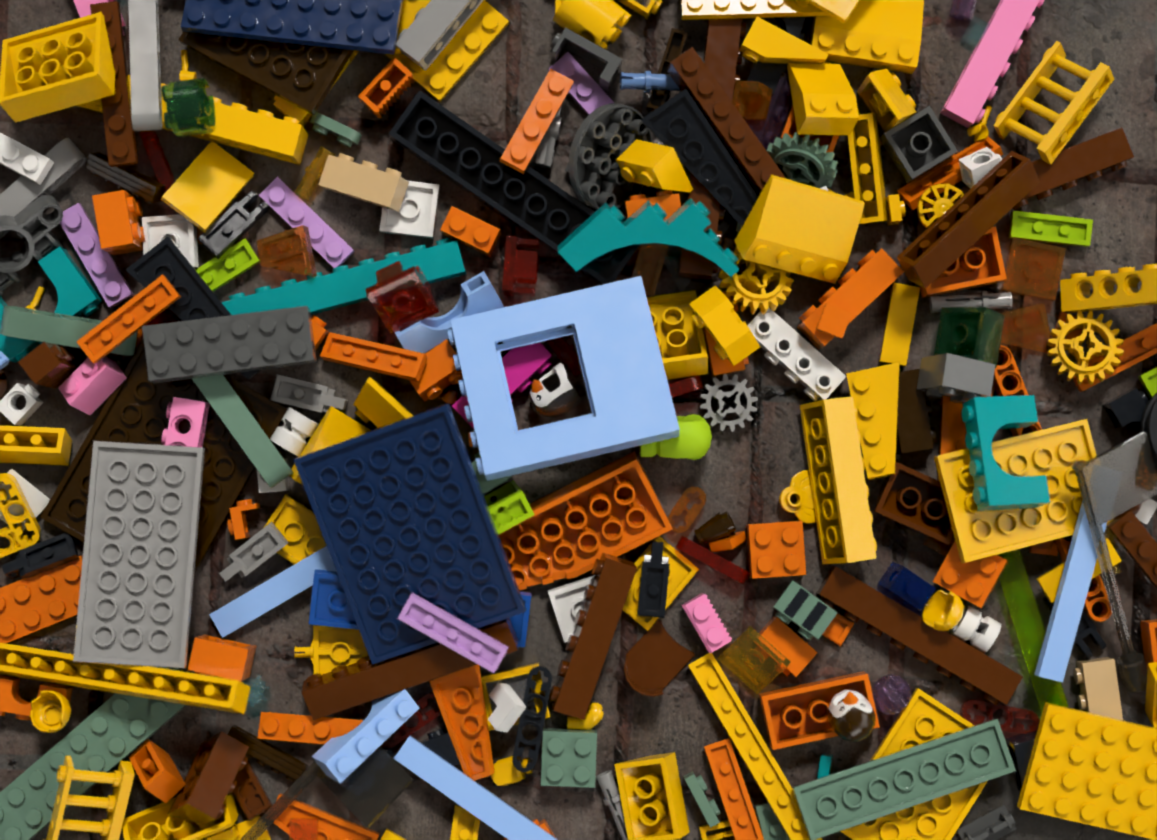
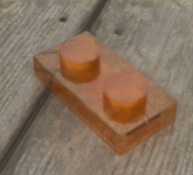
(649, 265)

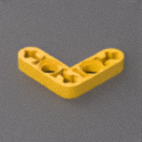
(12, 531)

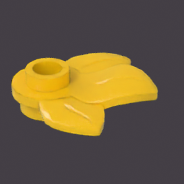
(801, 488)

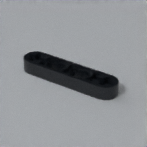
(536, 719)

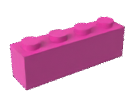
(519, 367)

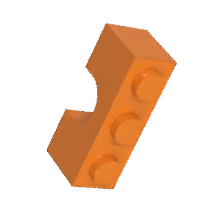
(13, 702)

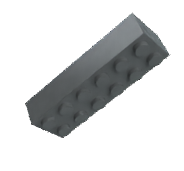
(229, 344)

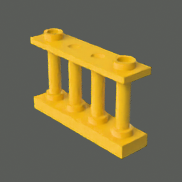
(1064, 123)
(114, 804)

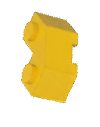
(731, 335)

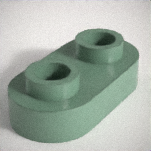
(325, 125)

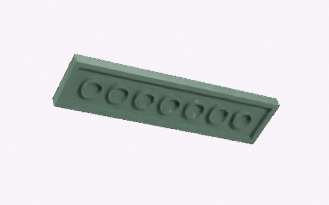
(903, 779)

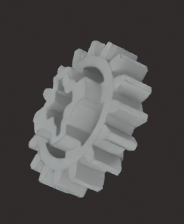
(738, 410)

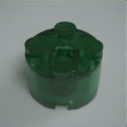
(188, 107)

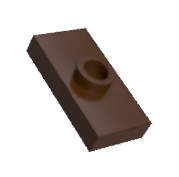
(251, 793)

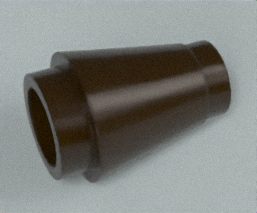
(716, 528)

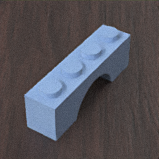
(475, 297)
(345, 753)

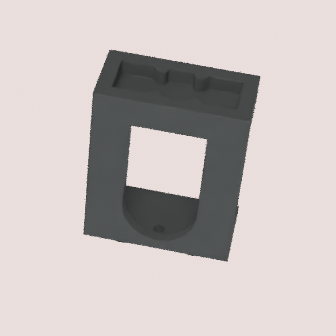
(589, 52)

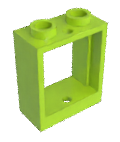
(509, 508)

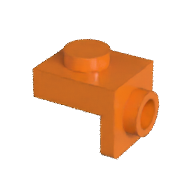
(238, 523)

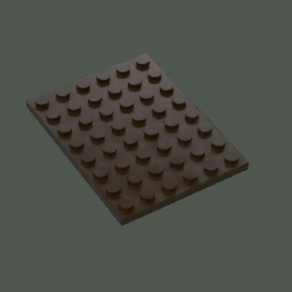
(138, 416)

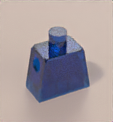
(907, 586)

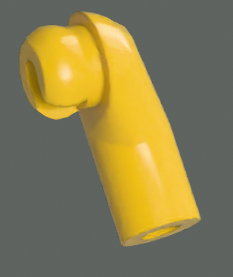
(593, 717)

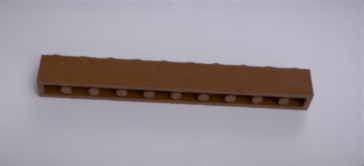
(721, 59)

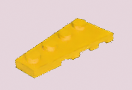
(876, 399)

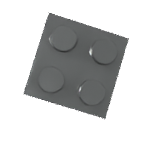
(918, 144)
(955, 377)

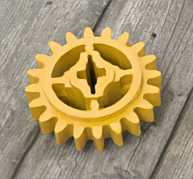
(751, 286)
(1088, 326)

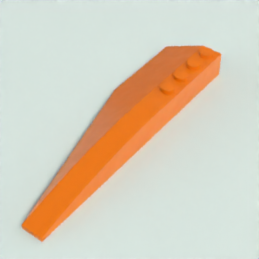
(576, 524)

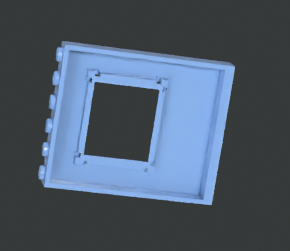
(618, 368)

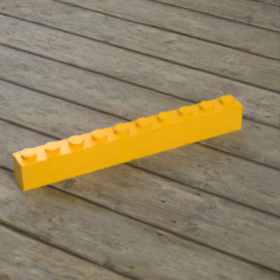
(125, 679)

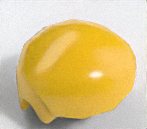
(943, 610)
(50, 711)

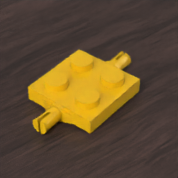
(333, 648)

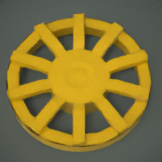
(939, 206)

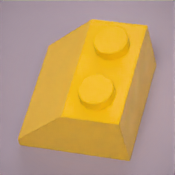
(653, 166)

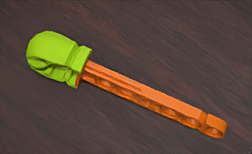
(691, 444)

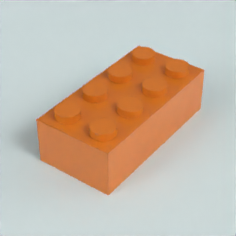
(854, 295)
(801, 711)

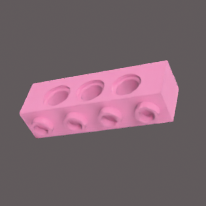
(196, 413)

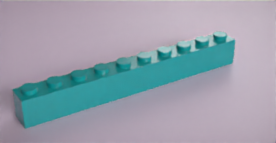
(348, 285)

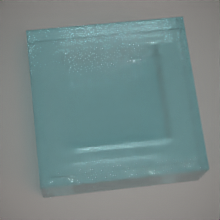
(974, 31)

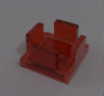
(520, 266)
(401, 296)

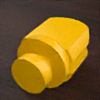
(506, 773)

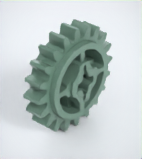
(804, 160)

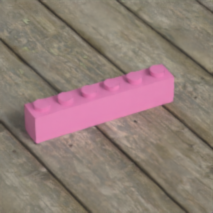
(989, 61)

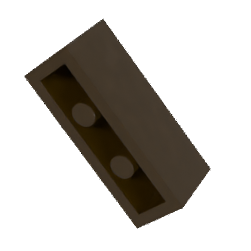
(913, 416)

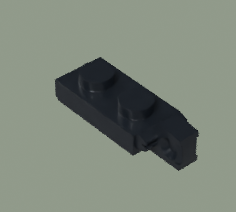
(42, 557)
(653, 583)

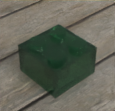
(970, 333)

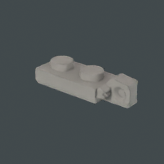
(305, 395)
(254, 552)

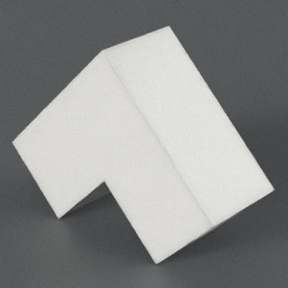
(508, 707)

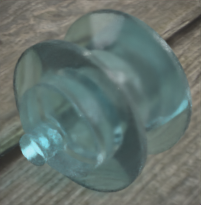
(256, 690)

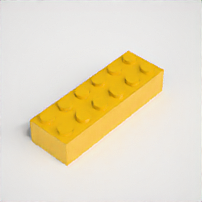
(838, 481)

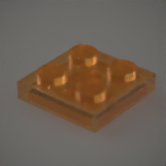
(1033, 269)

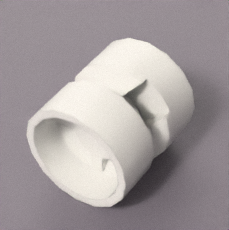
(294, 431)
(970, 622)

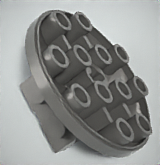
(594, 153)

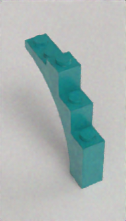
(684, 228)

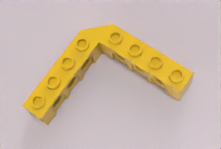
(1076, 291)

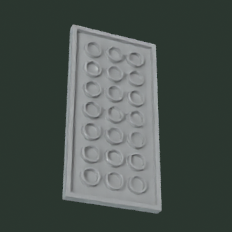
(139, 554)

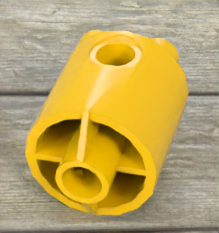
(592, 19)

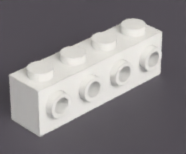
(796, 355)

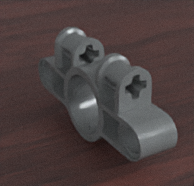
(38, 237)

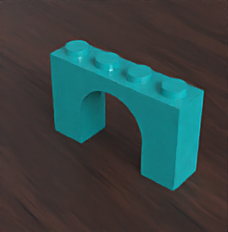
(74, 294)
(992, 485)

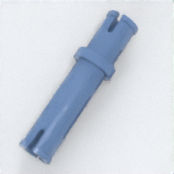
(647, 81)

